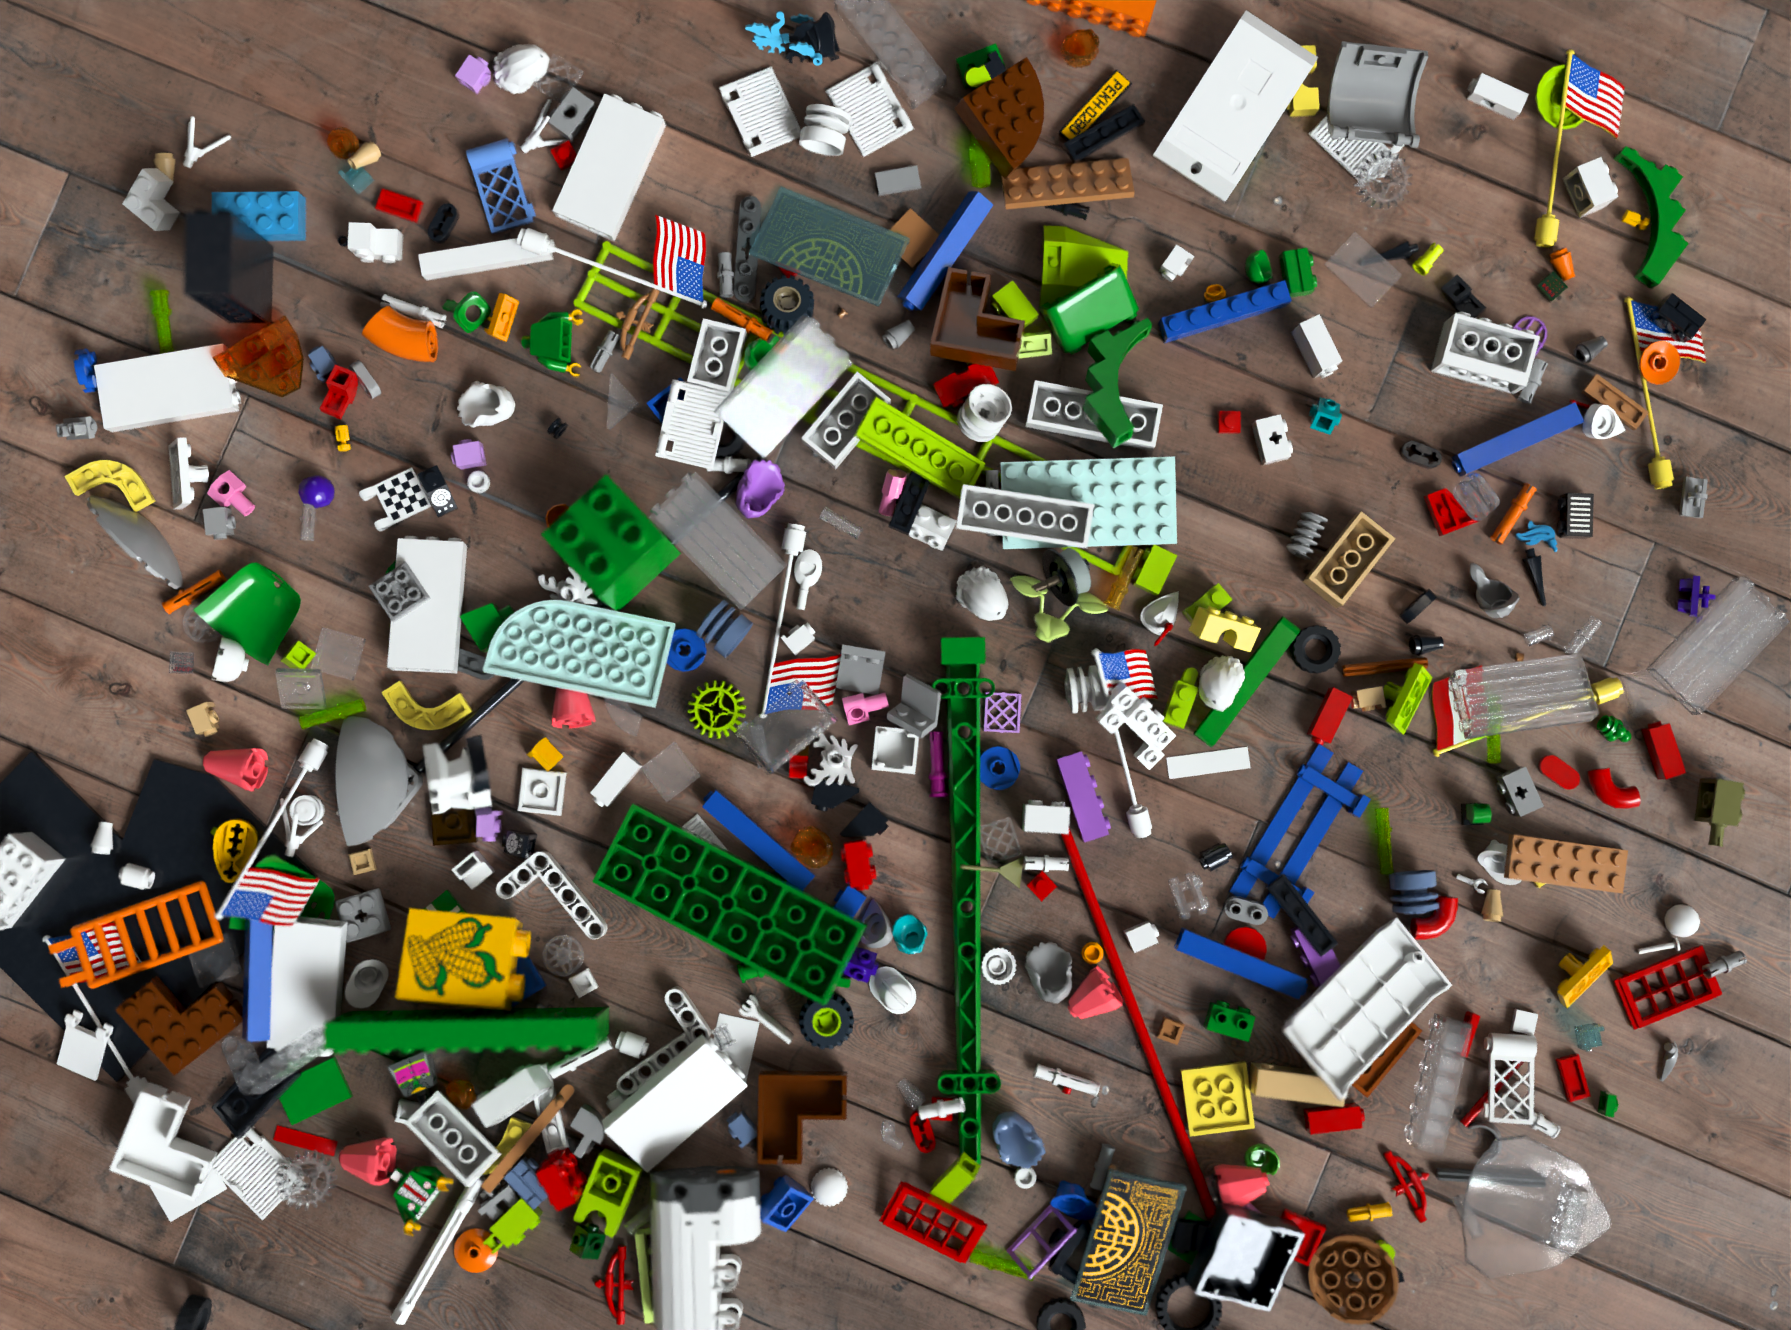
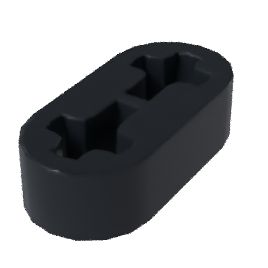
(438, 221)
(1419, 459)
(1417, 606)

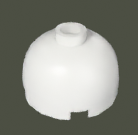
(229, 661)

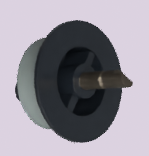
(1065, 575)

